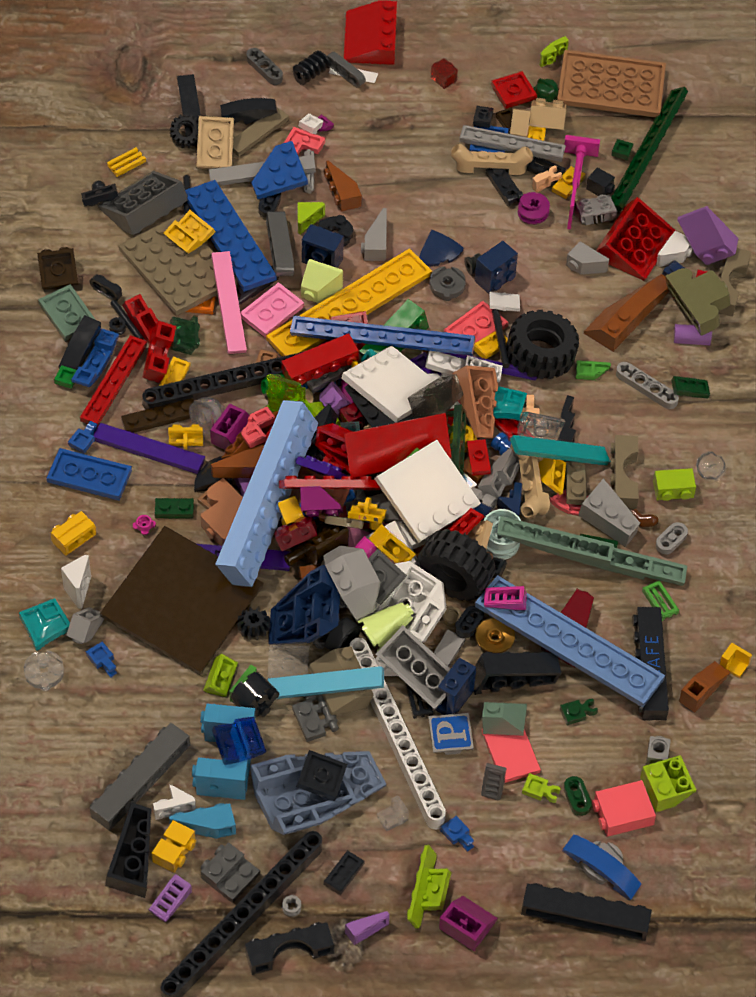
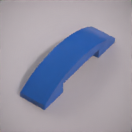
(97, 359)
(604, 864)

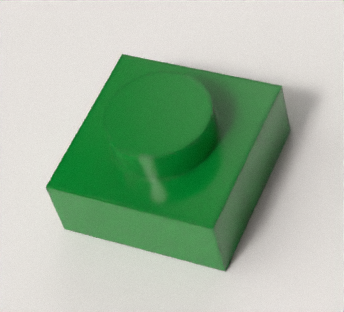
(64, 377)

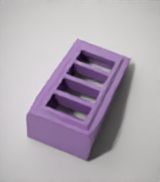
(165, 894)
(365, 927)

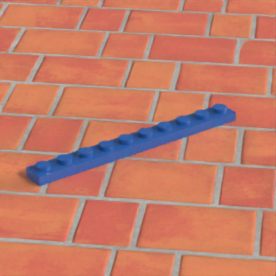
(383, 335)

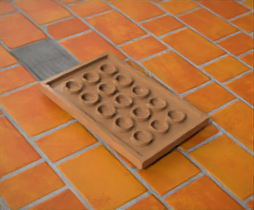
(611, 83)

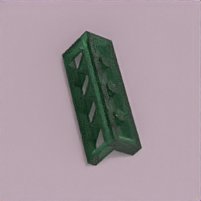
(459, 431)

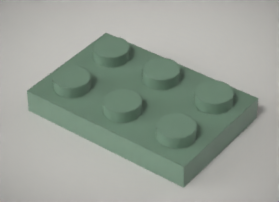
(65, 310)

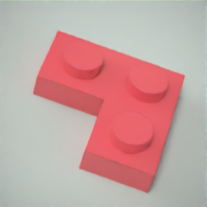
(305, 140)

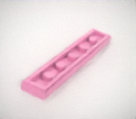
(228, 302)

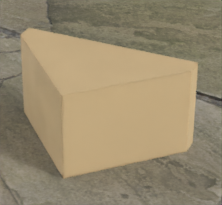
(520, 122)

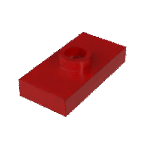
(478, 457)

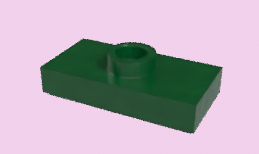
(690, 387)

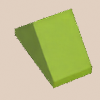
(309, 214)

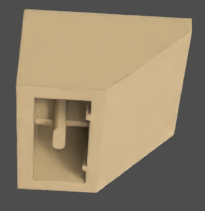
(547, 114)

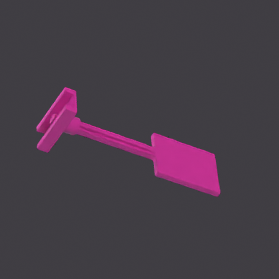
(580, 147)

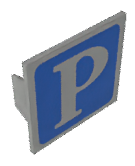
(451, 733)

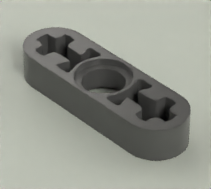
(346, 70)
(264, 72)

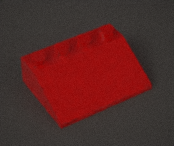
(371, 33)
(636, 239)

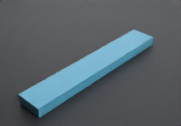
(329, 682)

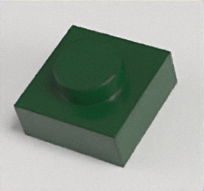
(622, 149)

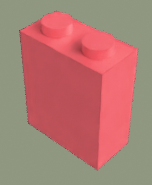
(623, 808)

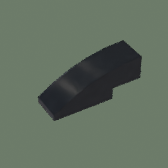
(249, 109)
(81, 343)

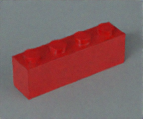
(321, 360)

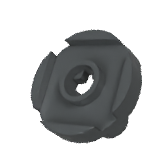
(447, 291)

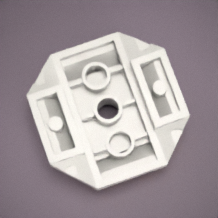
(425, 598)

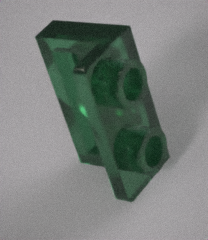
(186, 335)

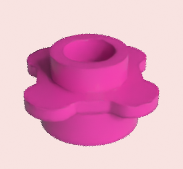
(144, 519)

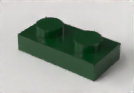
(174, 508)

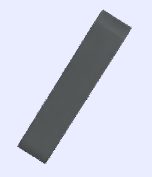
(280, 243)

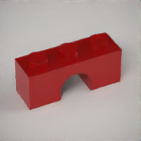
(157, 360)

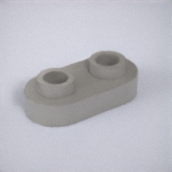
(670, 539)

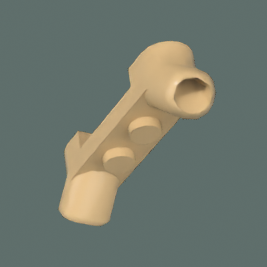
(514, 162)
(535, 499)

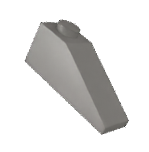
(375, 239)

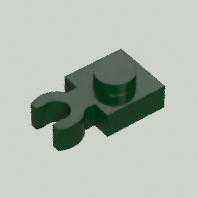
(576, 712)

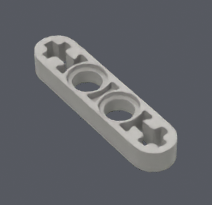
(645, 387)

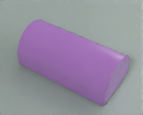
(689, 335)

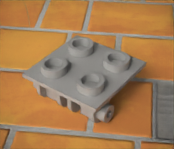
(596, 206)

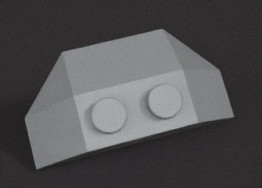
(354, 579)

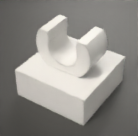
(310, 123)

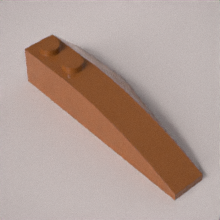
(627, 313)

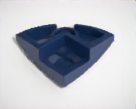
(439, 249)

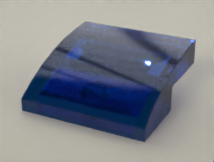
(239, 740)

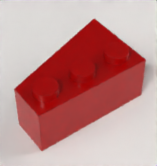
(331, 441)

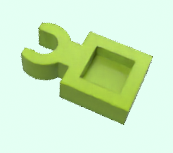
(538, 787)

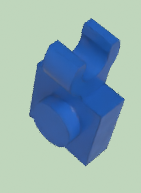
(83, 438)
(102, 656)
(456, 832)

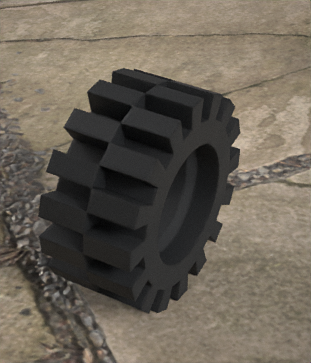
(177, 137)

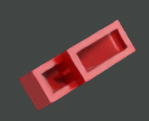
(141, 316)

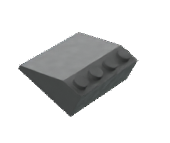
(145, 202)

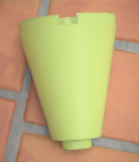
(385, 623)

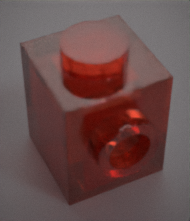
(444, 73)

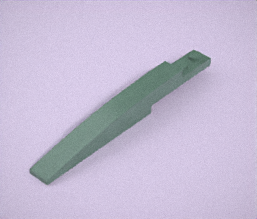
(591, 551)

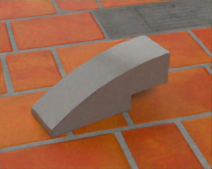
(502, 474)

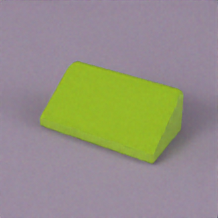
(220, 675)

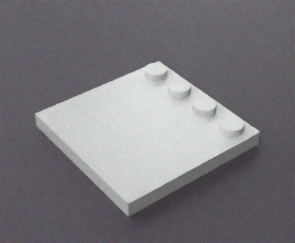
(388, 382)
(427, 491)

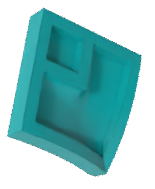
(509, 403)
(44, 622)

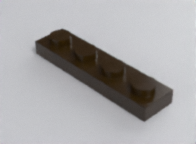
(157, 416)

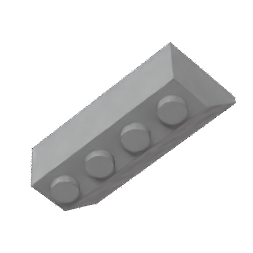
(415, 665)

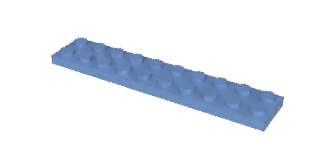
(578, 646)

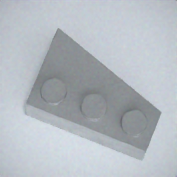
(609, 514)

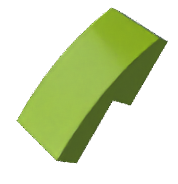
(554, 49)

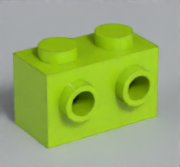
(674, 484)

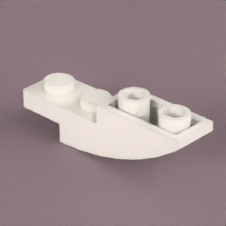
(448, 364)

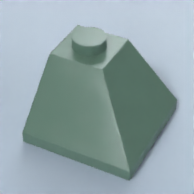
(504, 718)

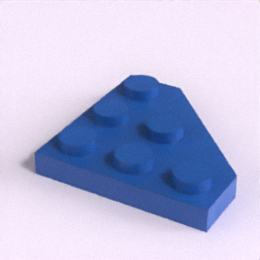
(279, 172)

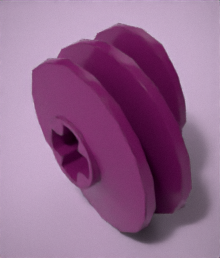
(533, 208)

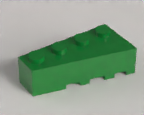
(407, 316)

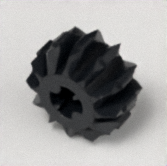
(253, 623)

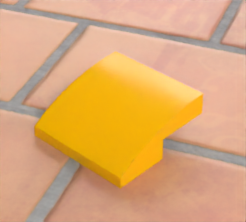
(189, 232)

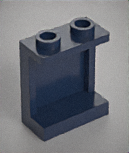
(458, 686)

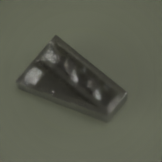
(436, 396)

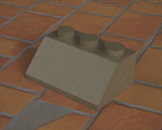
(342, 702)

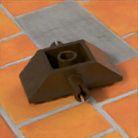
(313, 549)

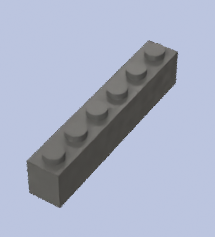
(139, 776)

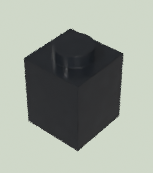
(600, 182)

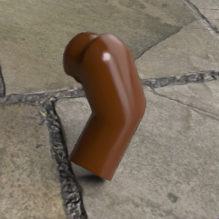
(645, 520)

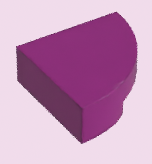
(327, 124)

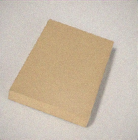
(214, 142)

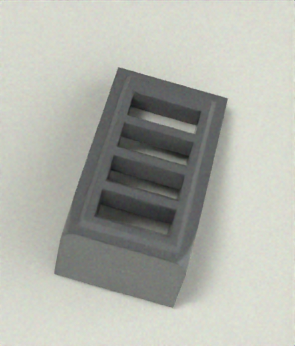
(493, 781)

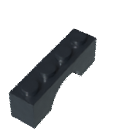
(314, 940)

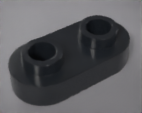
(269, 204)
(105, 287)
(466, 624)

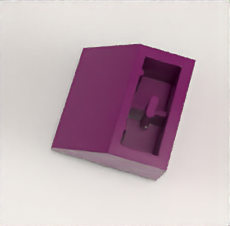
(228, 426)
(317, 500)
(466, 922)

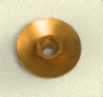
(491, 629)

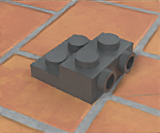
(229, 872)

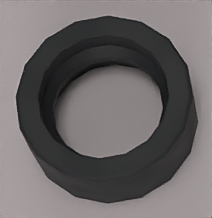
(342, 634)

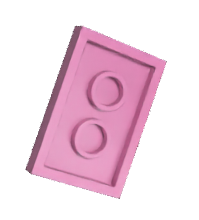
(272, 309)

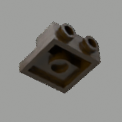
(57, 268)

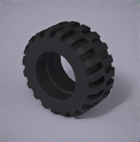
(547, 328)
(457, 563)

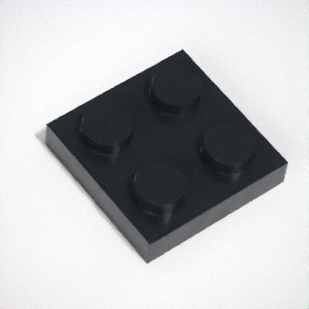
(321, 775)

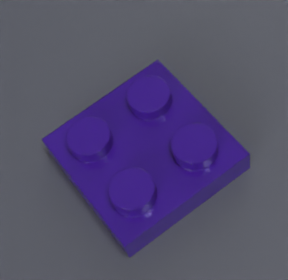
(320, 467)

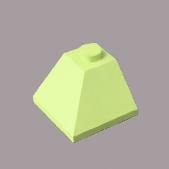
(320, 281)

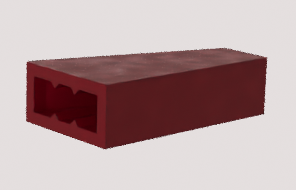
(577, 609)

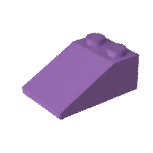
(708, 235)

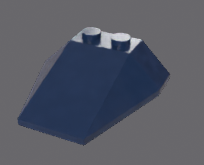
(306, 610)

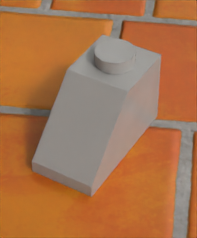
(586, 260)
(84, 625)

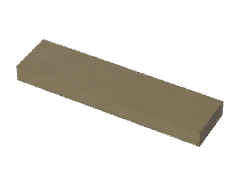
(258, 131)

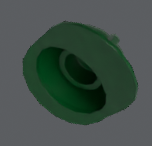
(547, 89)

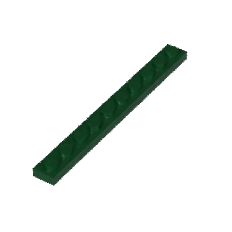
(648, 147)

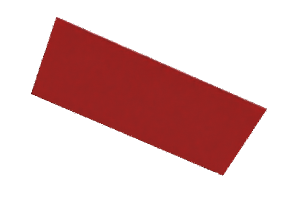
(387, 445)

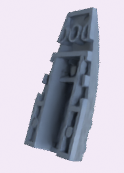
(295, 809)

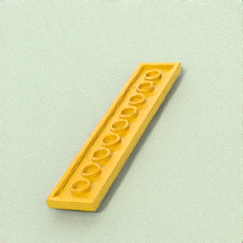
(362, 295)

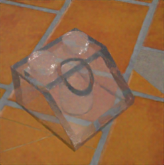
(540, 426)

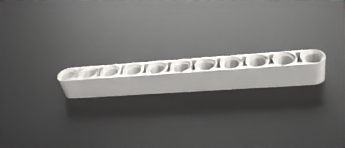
(400, 740)

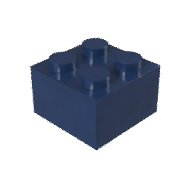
(322, 246)
(496, 267)

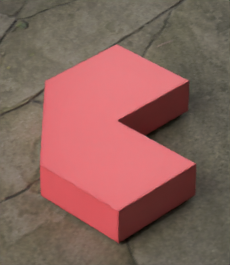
(252, 432)

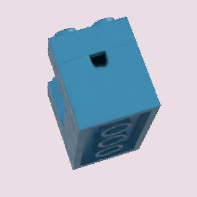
(211, 775)

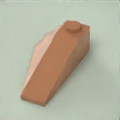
(479, 398)

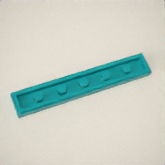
(559, 450)

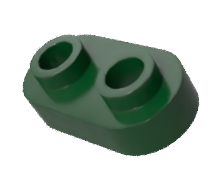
(577, 797)

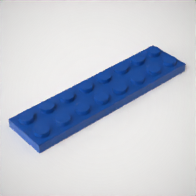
(231, 235)

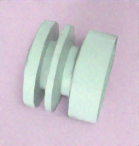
(497, 545)

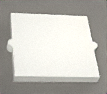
(504, 301)

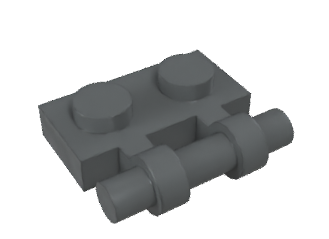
(309, 721)

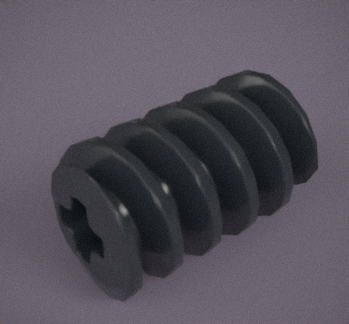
(310, 67)

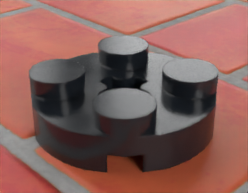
(339, 224)

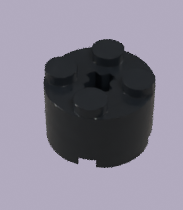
(255, 693)

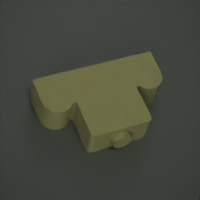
(699, 297)

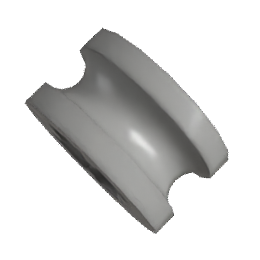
(288, 900)

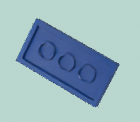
(89, 474)

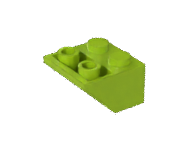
(667, 783)

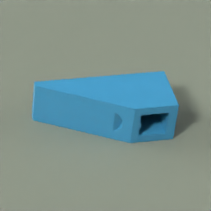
(208, 822)

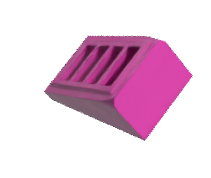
(513, 604)

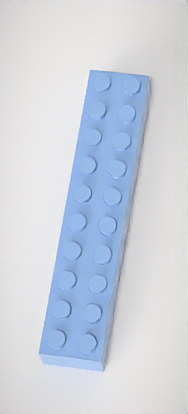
(258, 510)

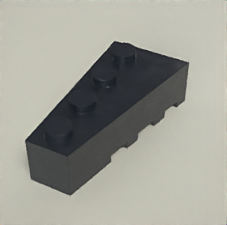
(515, 670)
(130, 861)

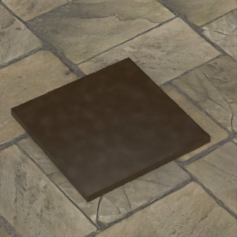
(179, 601)

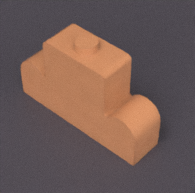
(220, 516)

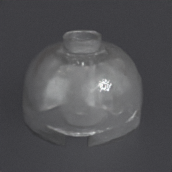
(206, 413)

